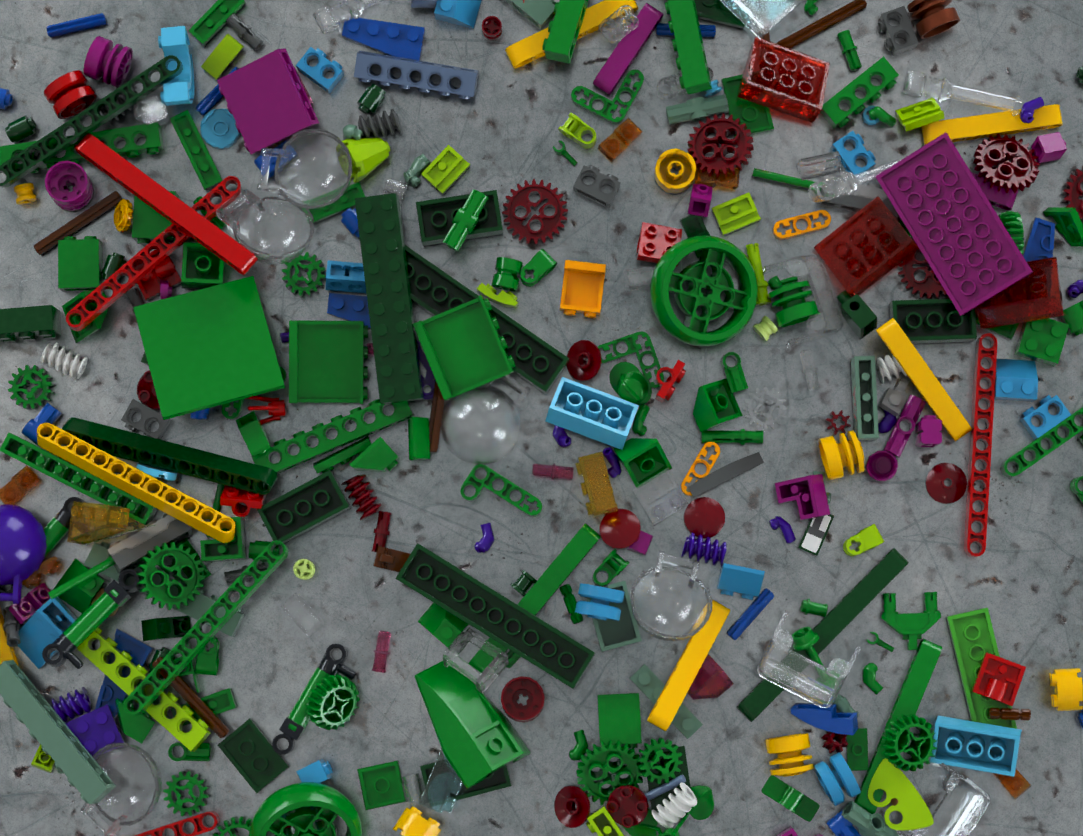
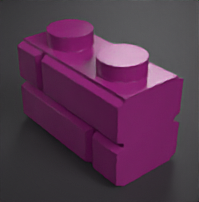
(928, 432)

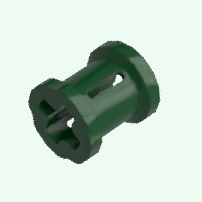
(523, 583)

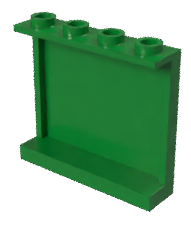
(464, 347)
(327, 361)

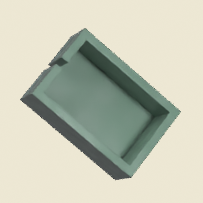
(619, 633)

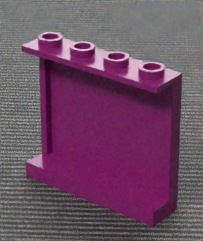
(267, 101)

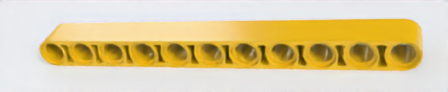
(142, 489)

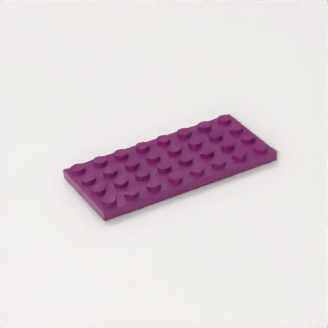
(954, 224)

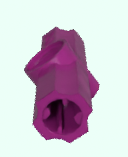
(910, 414)

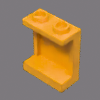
(582, 288)

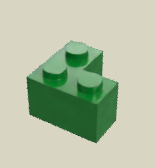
(217, 551)

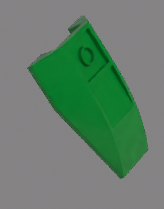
(468, 725)

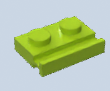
(919, 114)
(445, 169)
(736, 214)

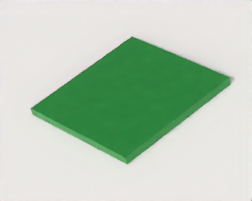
(208, 347)

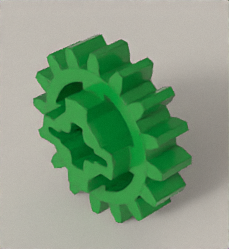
(297, 278)
(32, 395)
(663, 768)
(181, 801)

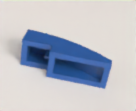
(826, 718)

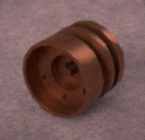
(933, 15)

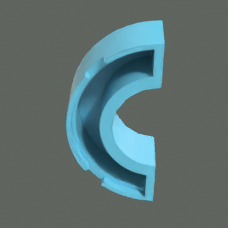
(181, 88)

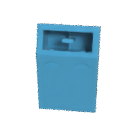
(44, 629)

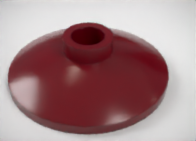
(578, 358)
(936, 487)
(565, 806)

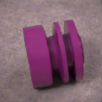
(108, 62)
(61, 177)

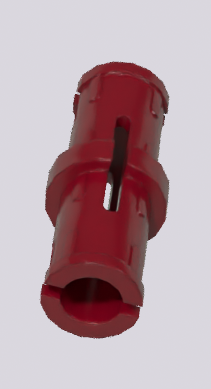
(381, 531)

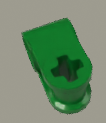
(540, 266)
(610, 567)
(208, 660)

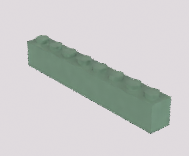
(194, 609)
(53, 734)

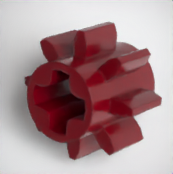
(842, 420)
(830, 745)

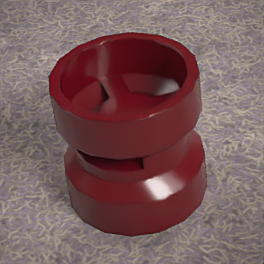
(489, 25)

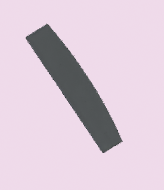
(725, 474)

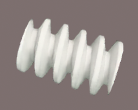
(63, 361)
(888, 367)
(676, 807)

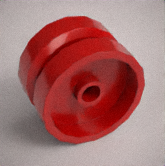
(70, 94)

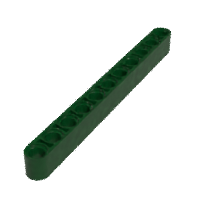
(97, 120)
(174, 456)
(831, 625)

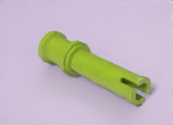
(754, 258)

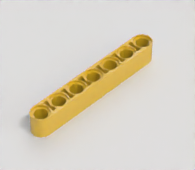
(531, 47)
(991, 124)
(923, 379)
(687, 668)

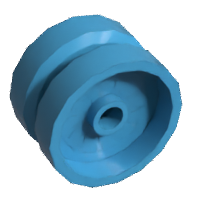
(599, 602)
(836, 779)

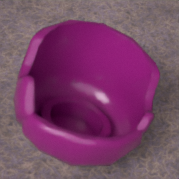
(882, 466)

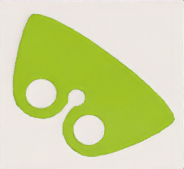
(910, 803)

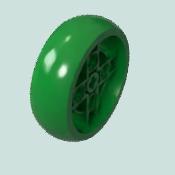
(713, 254)
(299, 807)

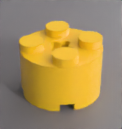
(680, 161)
(1067, 689)
(413, 824)

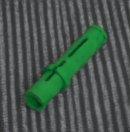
(732, 436)

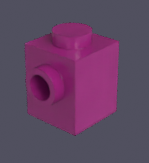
(1049, 147)
(700, 200)

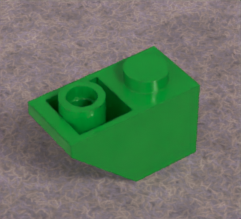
(253, 434)
(134, 726)

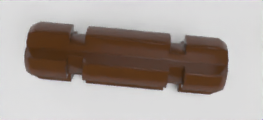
(1009, 714)

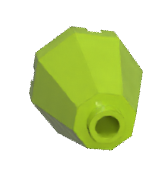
(366, 155)

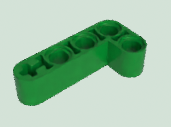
(504, 494)

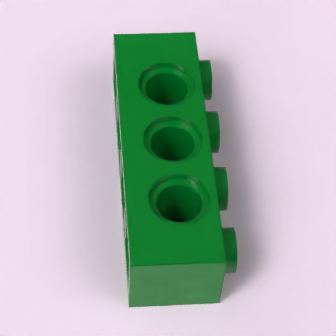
(881, 70)

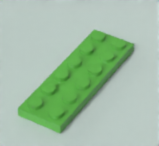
(971, 638)

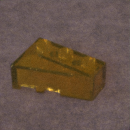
(596, 485)
(95, 521)

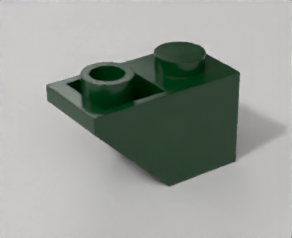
(165, 628)

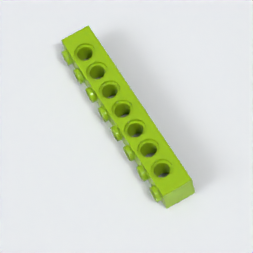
(98, 657)

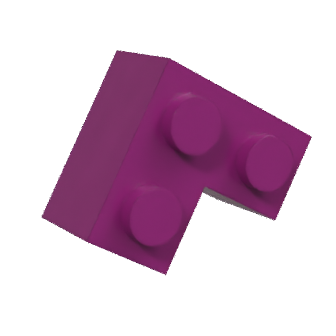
(808, 493)

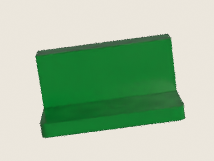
(418, 438)

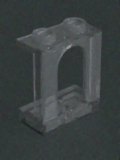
(491, 672)

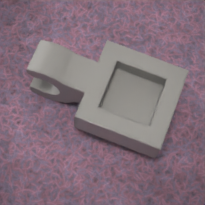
(893, 398)

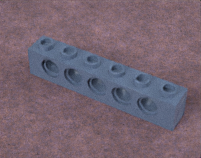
(364, 72)

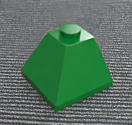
(93, 326)
(715, 405)
(376, 458)
(642, 459)
(83, 594)
(442, 624)

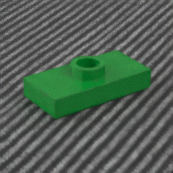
(857, 750)

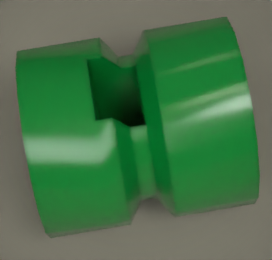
(506, 274)

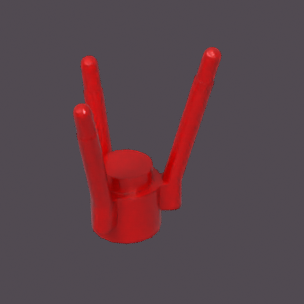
(275, 408)

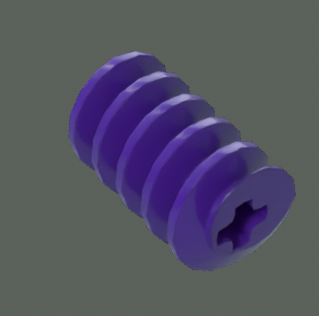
(704, 549)
(73, 705)

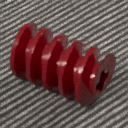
(362, 496)

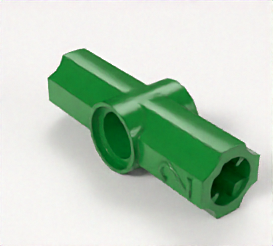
(465, 220)

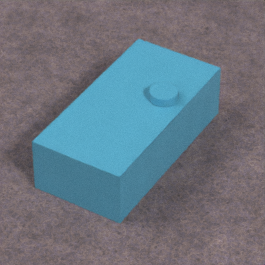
(591, 413)
(976, 745)

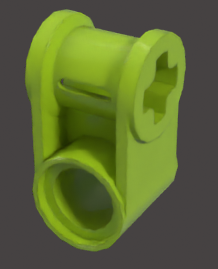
(575, 128)
(865, 539)

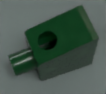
(863, 319)

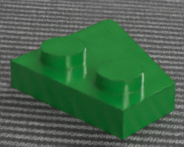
(1068, 224)

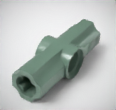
(697, 109)
(867, 823)

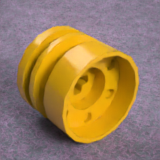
(841, 455)
(789, 754)

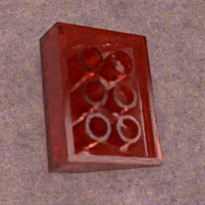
(784, 80)
(866, 247)
(1028, 300)

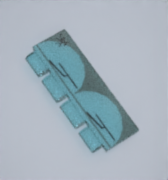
(440, 784)

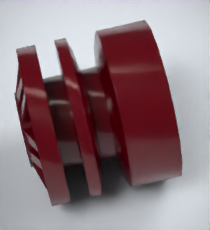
(528, 688)

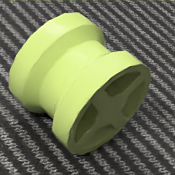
(765, 328)
(304, 569)

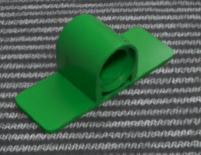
(191, 669)
(790, 798)

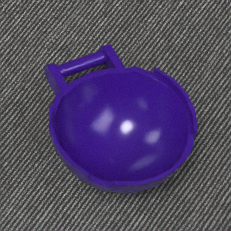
(21, 548)

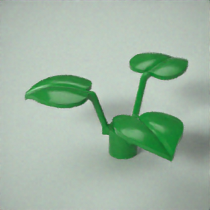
(701, 811)

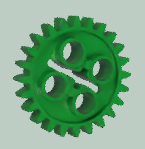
(161, 592)
(600, 758)

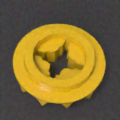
(123, 215)

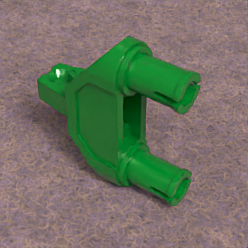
(911, 625)

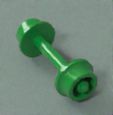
(805, 639)

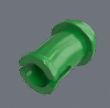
(814, 608)

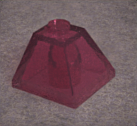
(710, 681)

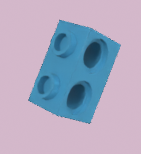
(317, 72)
(848, 157)
(345, 277)
(1047, 420)
(316, 772)

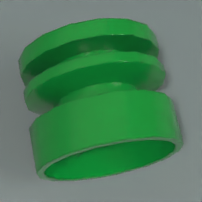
(793, 303)

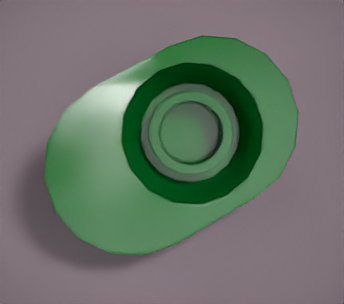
(630, 383)

